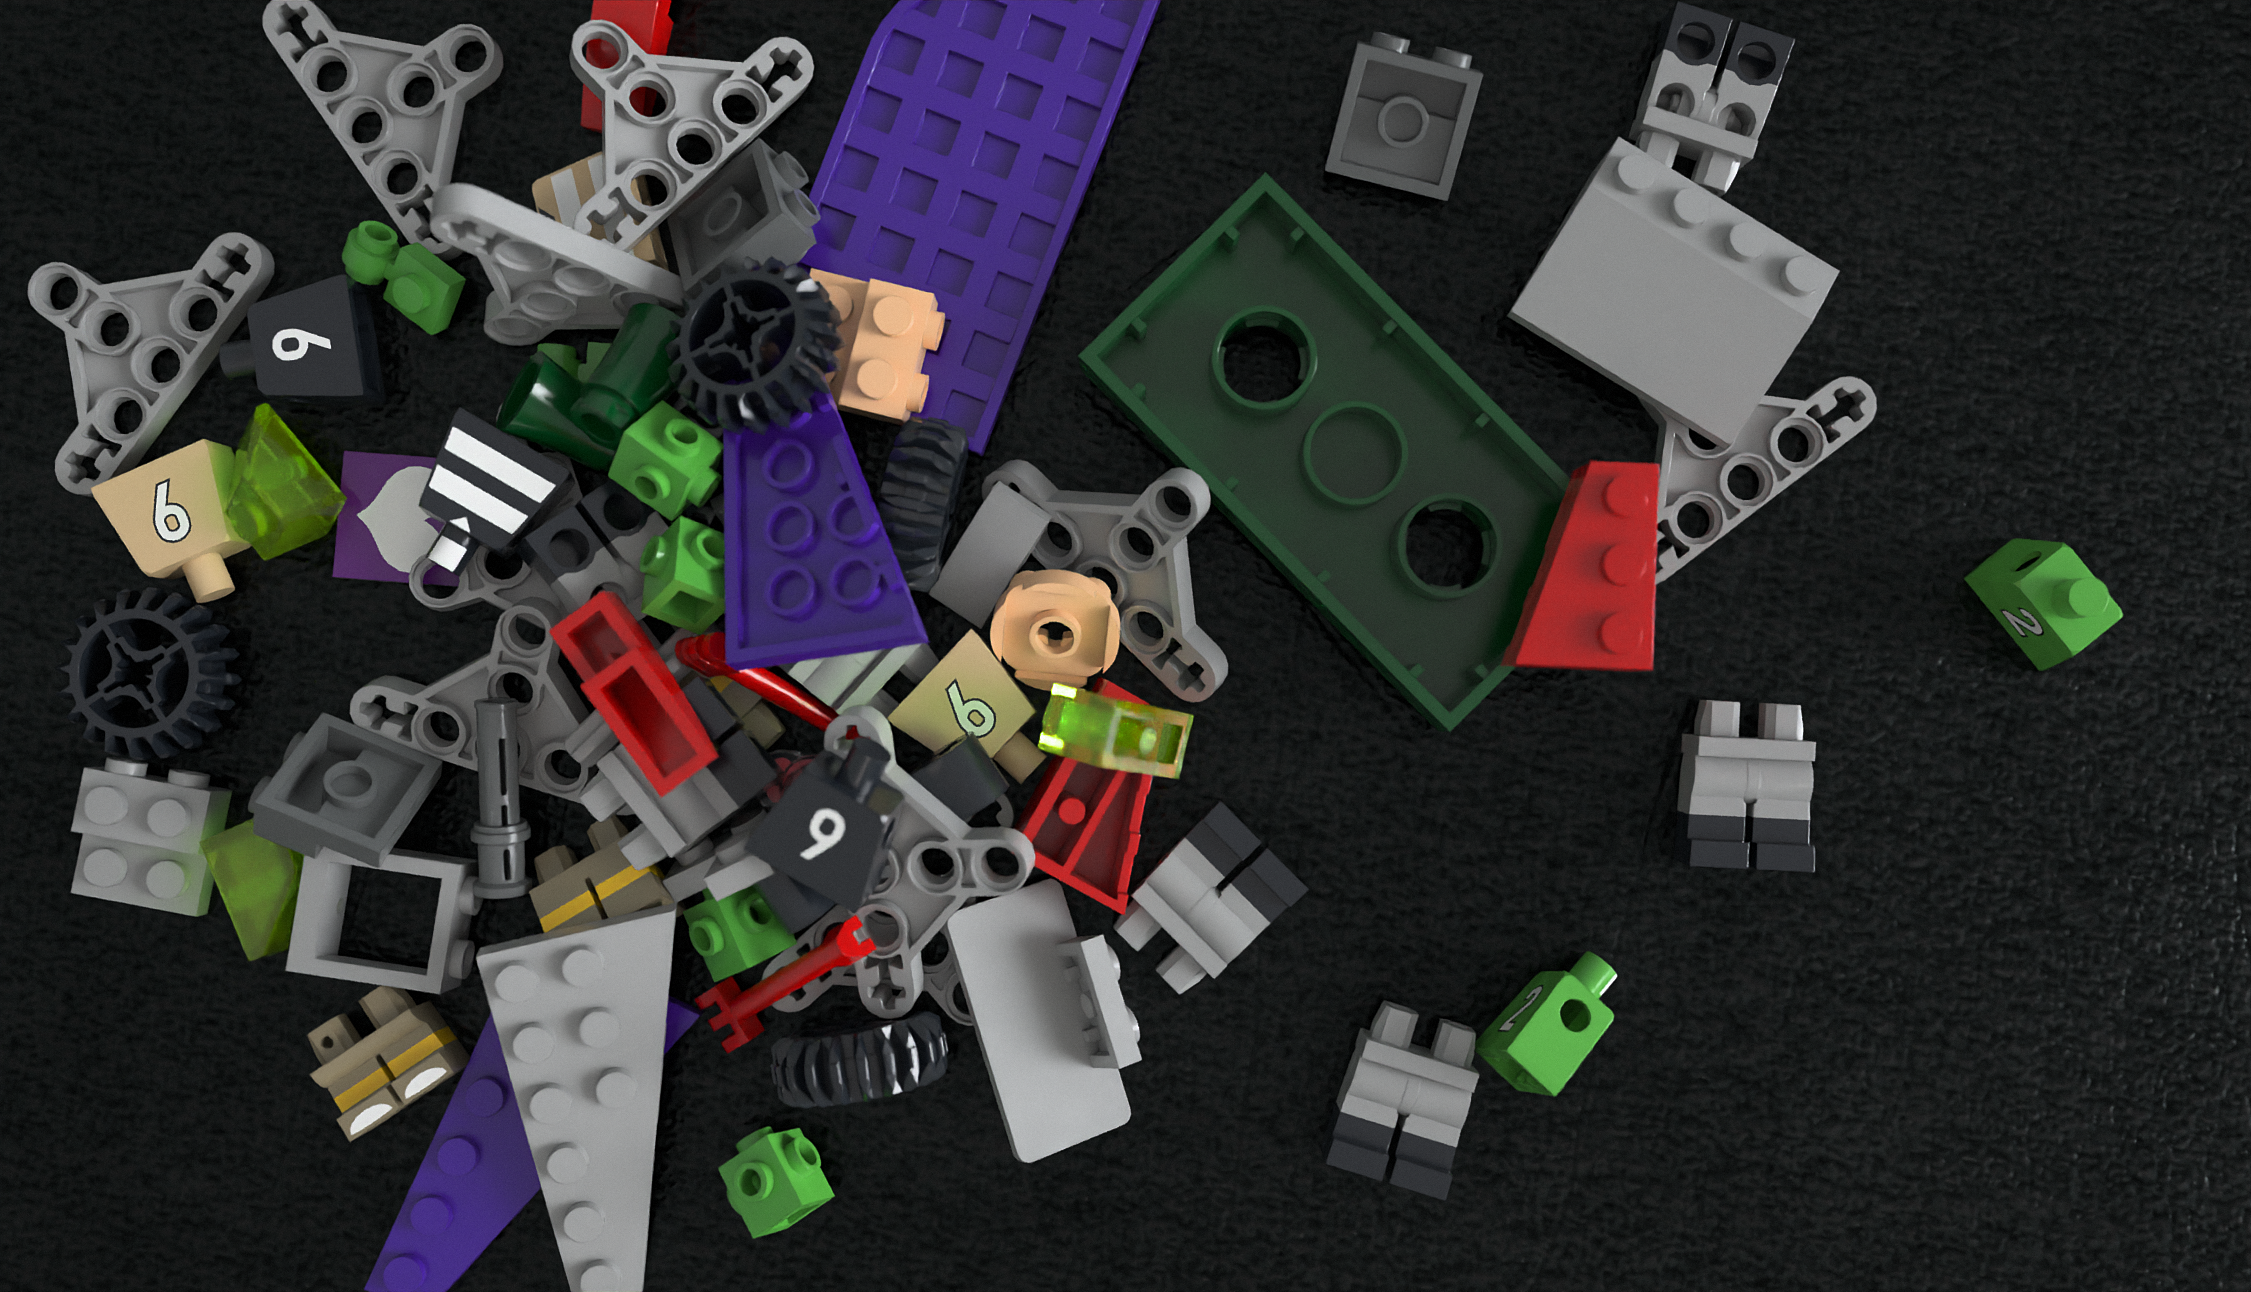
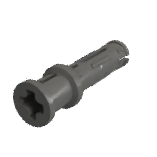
(500, 828)

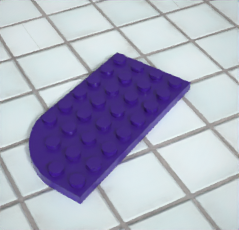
(970, 170)

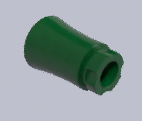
(628, 378)
(540, 413)

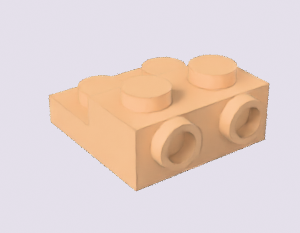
(885, 346)

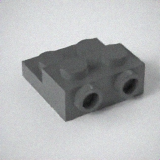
(1404, 116)
(744, 211)
(343, 792)

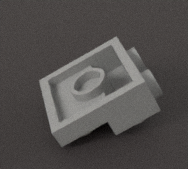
(146, 836)

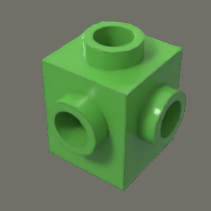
(668, 461)
(685, 575)
(735, 932)
(775, 1180)

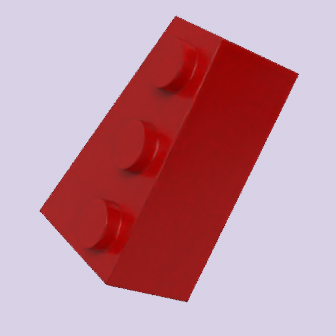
(1596, 577)
(1088, 822)

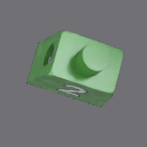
(2048, 605)
(1550, 1027)

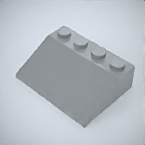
(1673, 293)

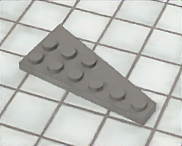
(585, 1060)

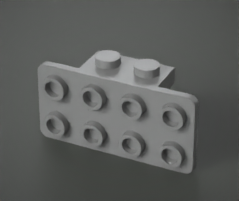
(1045, 1018)

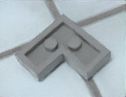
(719, 863)

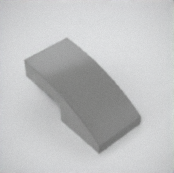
(990, 554)

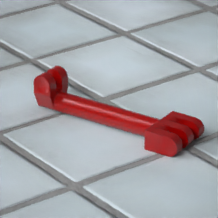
(708, 656)
(740, 1008)

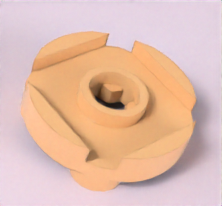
(1055, 597)

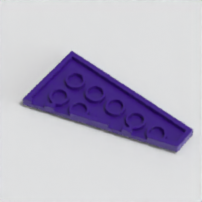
(807, 547)
(473, 1173)

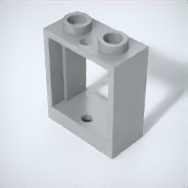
(322, 909)

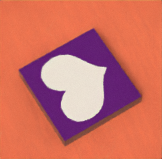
(381, 521)

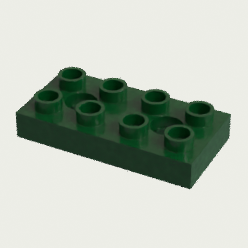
(1348, 455)

